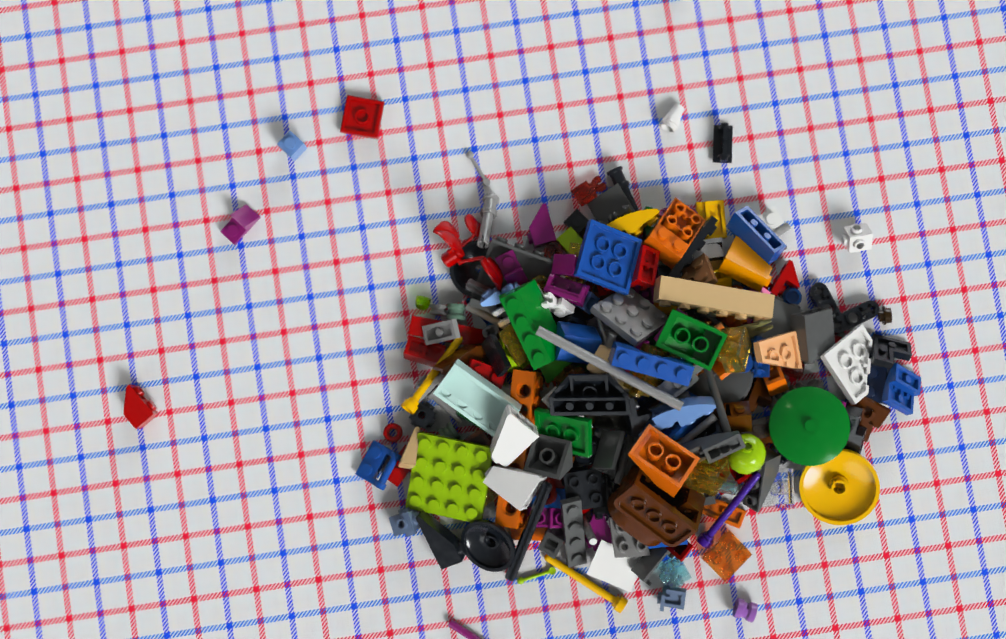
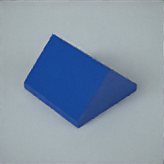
(581, 335)

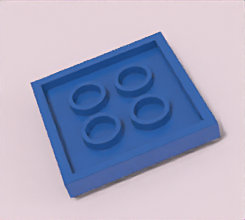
(607, 257)

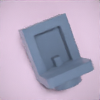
(671, 598)

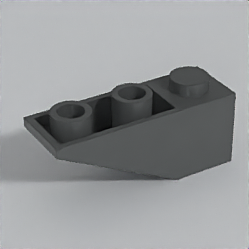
(768, 472)

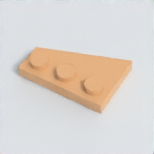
(779, 350)

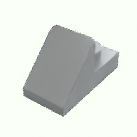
(441, 331)

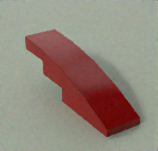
(469, 334)

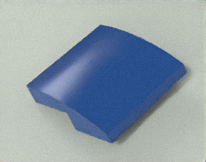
(901, 388)

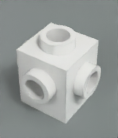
(857, 237)

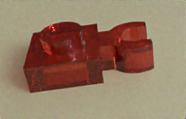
(587, 192)

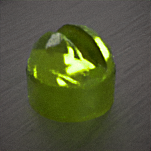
(422, 302)

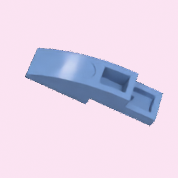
(693, 408)

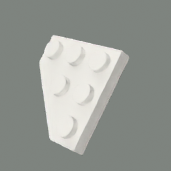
(850, 363)

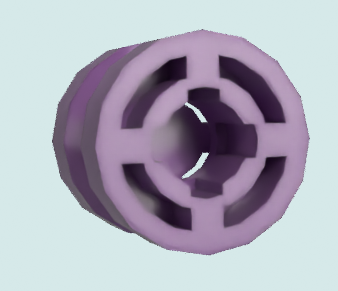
(745, 610)

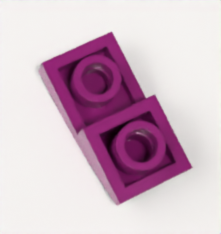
(549, 518)

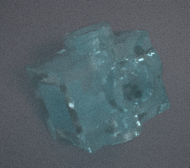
(674, 573)

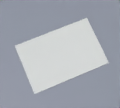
(611, 569)

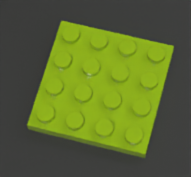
(449, 477)

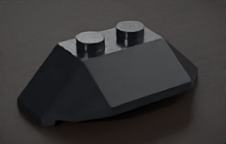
(589, 396)

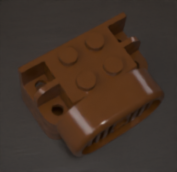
(652, 513)

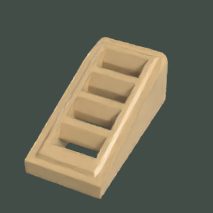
(409, 455)

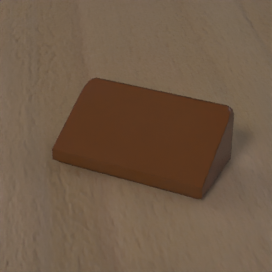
(881, 411)

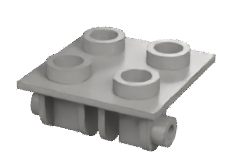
(626, 545)

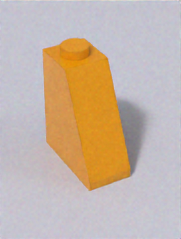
(746, 265)

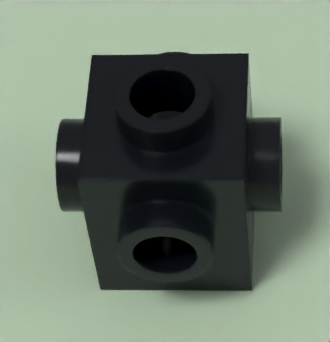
(430, 417)

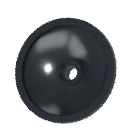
(462, 273)
(488, 545)

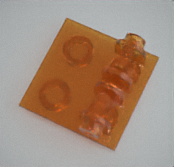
(726, 555)

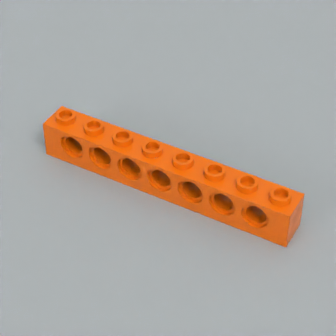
(520, 378)

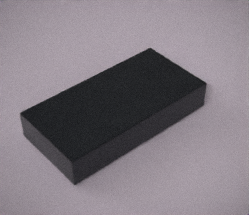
(496, 355)

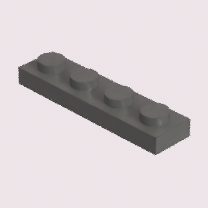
(573, 531)

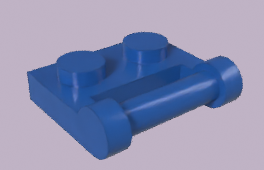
(373, 463)

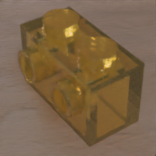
(735, 350)

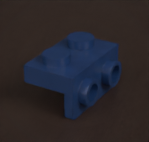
(876, 382)

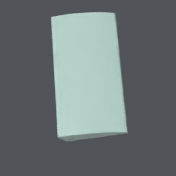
(474, 397)

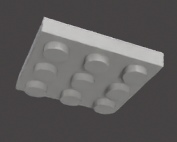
(630, 316)

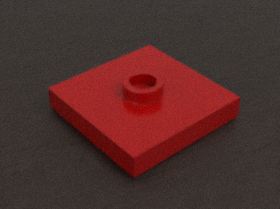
(362, 117)

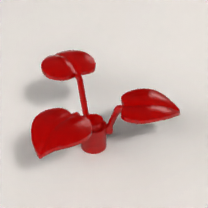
(456, 253)

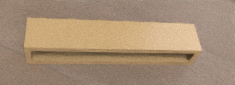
(713, 298)

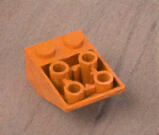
(674, 232)

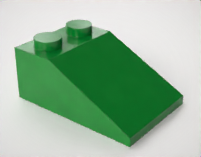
(691, 339)

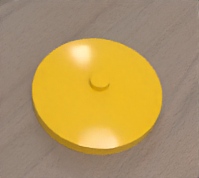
(840, 489)

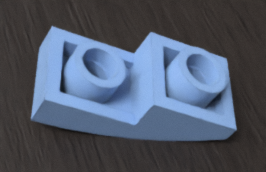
(491, 297)

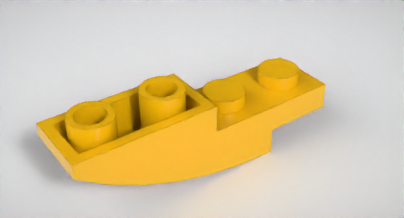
(635, 222)

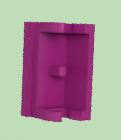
(567, 289)

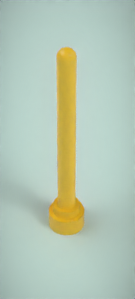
(411, 403)
(617, 602)

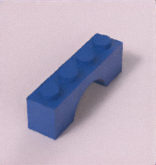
(664, 368)

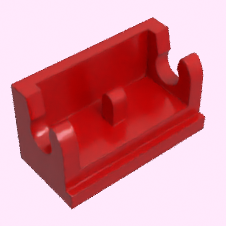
(645, 268)
(419, 352)

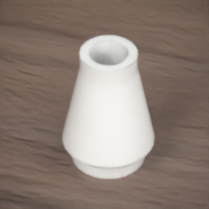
(672, 119)

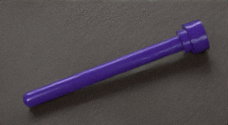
(706, 539)

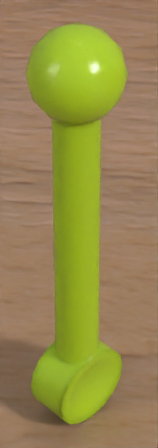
(520, 580)

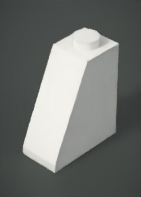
(512, 436)
(514, 484)

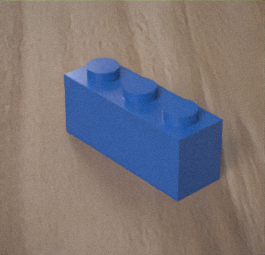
(756, 234)

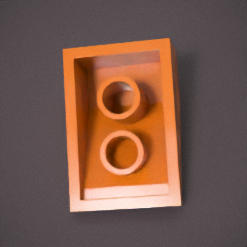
(663, 460)

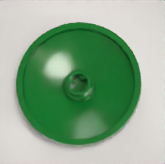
(809, 426)

